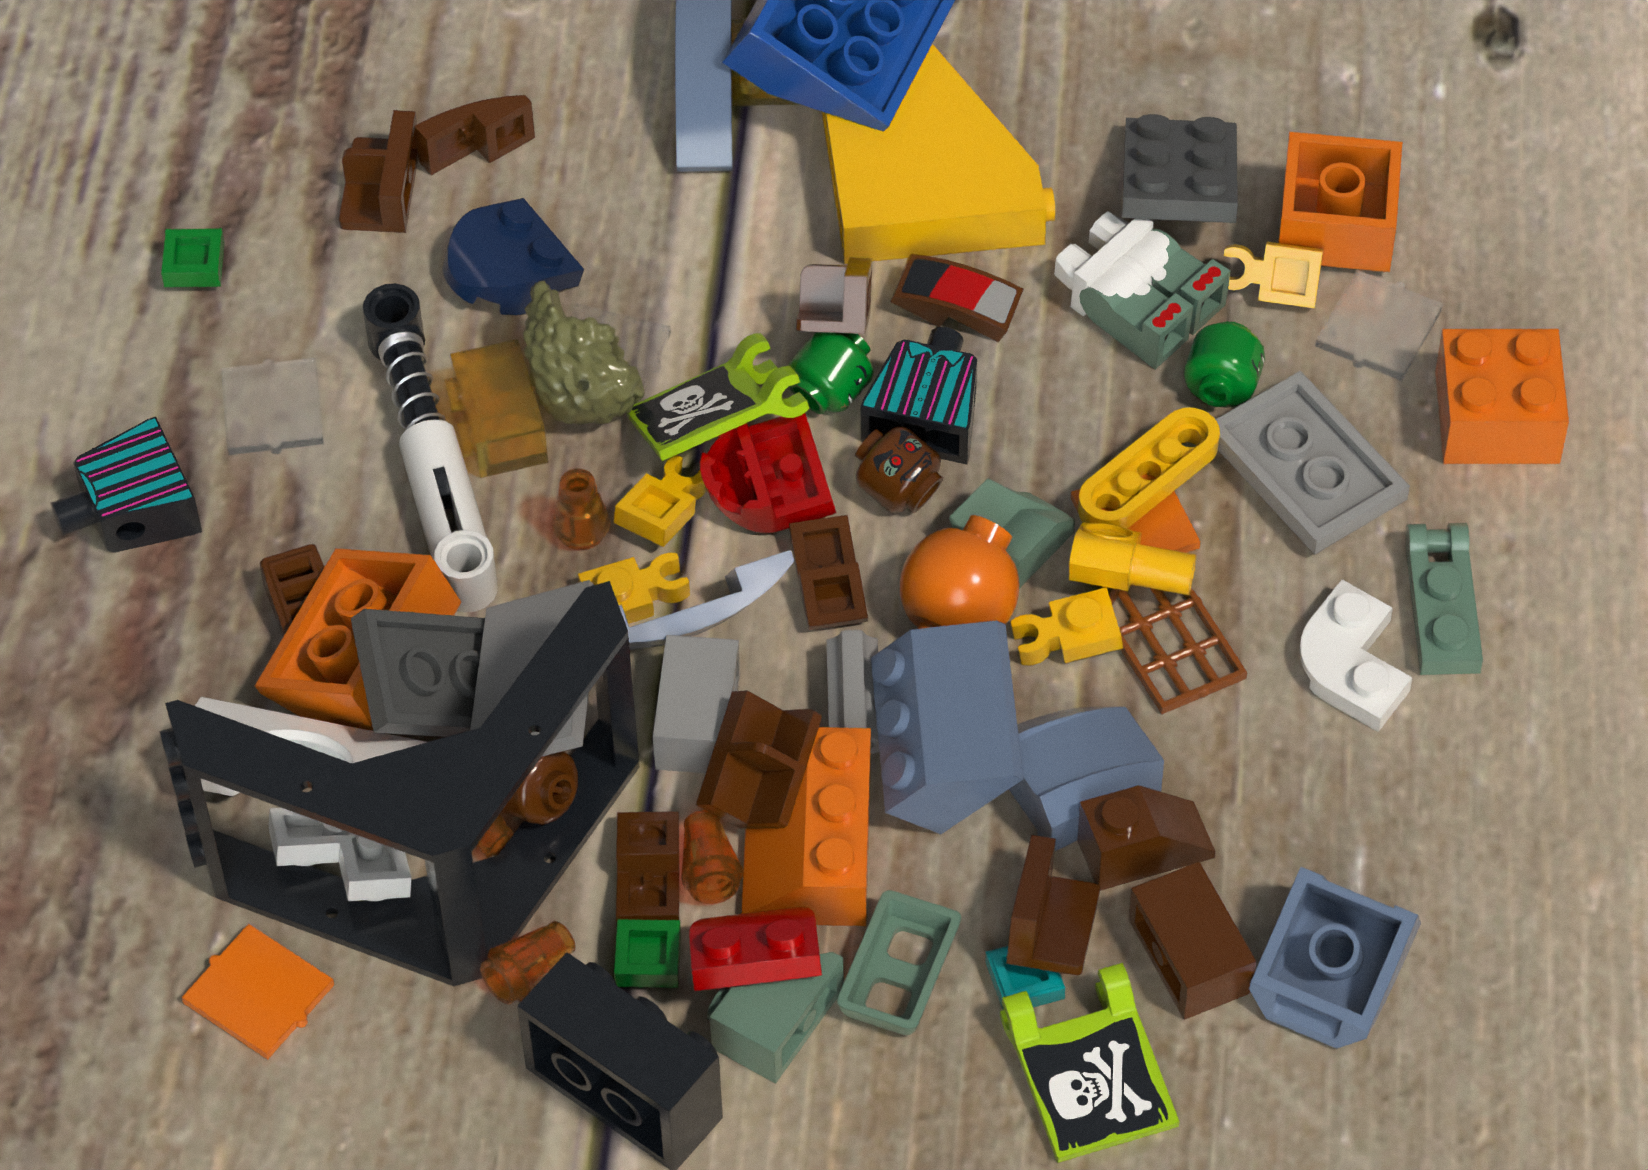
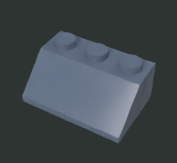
(946, 722)

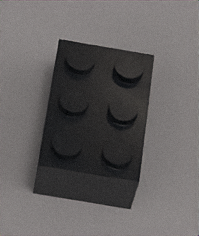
(621, 1060)

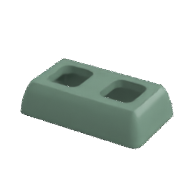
(874, 965)

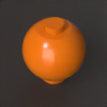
(960, 576)

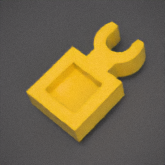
(1285, 273)
(660, 507)
(639, 588)
(1078, 626)

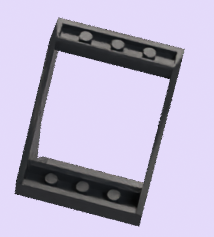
(425, 803)

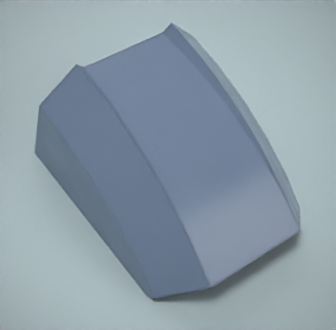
(1078, 758)
(1331, 961)

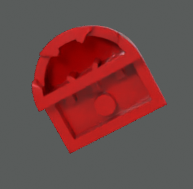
(767, 475)
(754, 948)

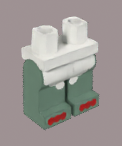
(1142, 286)

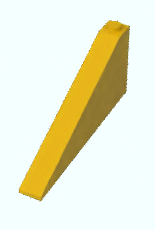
(936, 177)

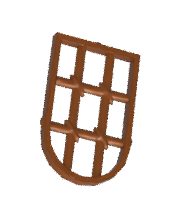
(1190, 648)

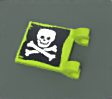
(717, 401)
(1093, 1072)

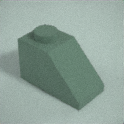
(771, 1021)

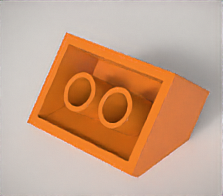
(317, 660)
(825, 846)

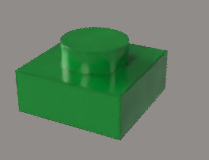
(193, 257)
(647, 953)

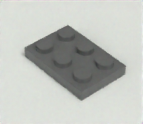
(1180, 169)
(418, 670)

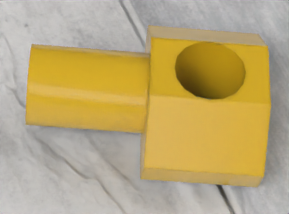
(1116, 560)

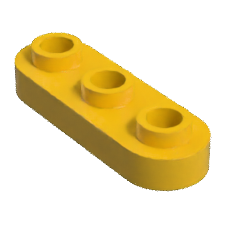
(1155, 454)

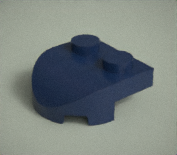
(503, 252)

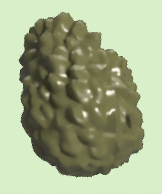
(576, 363)

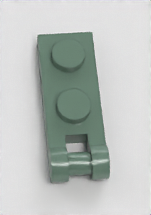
(1443, 600)

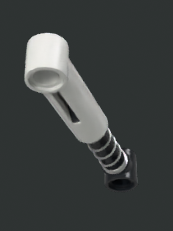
(430, 448)

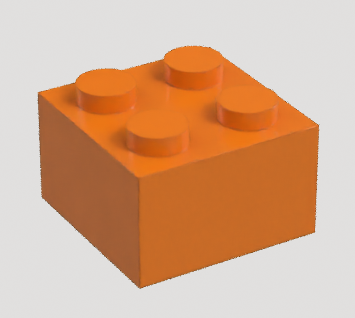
(1342, 198)
(1501, 396)

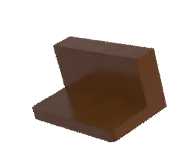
(1050, 915)

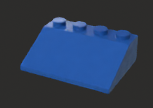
(838, 53)

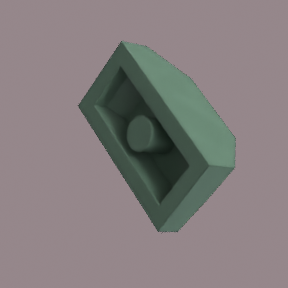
(1034, 524)

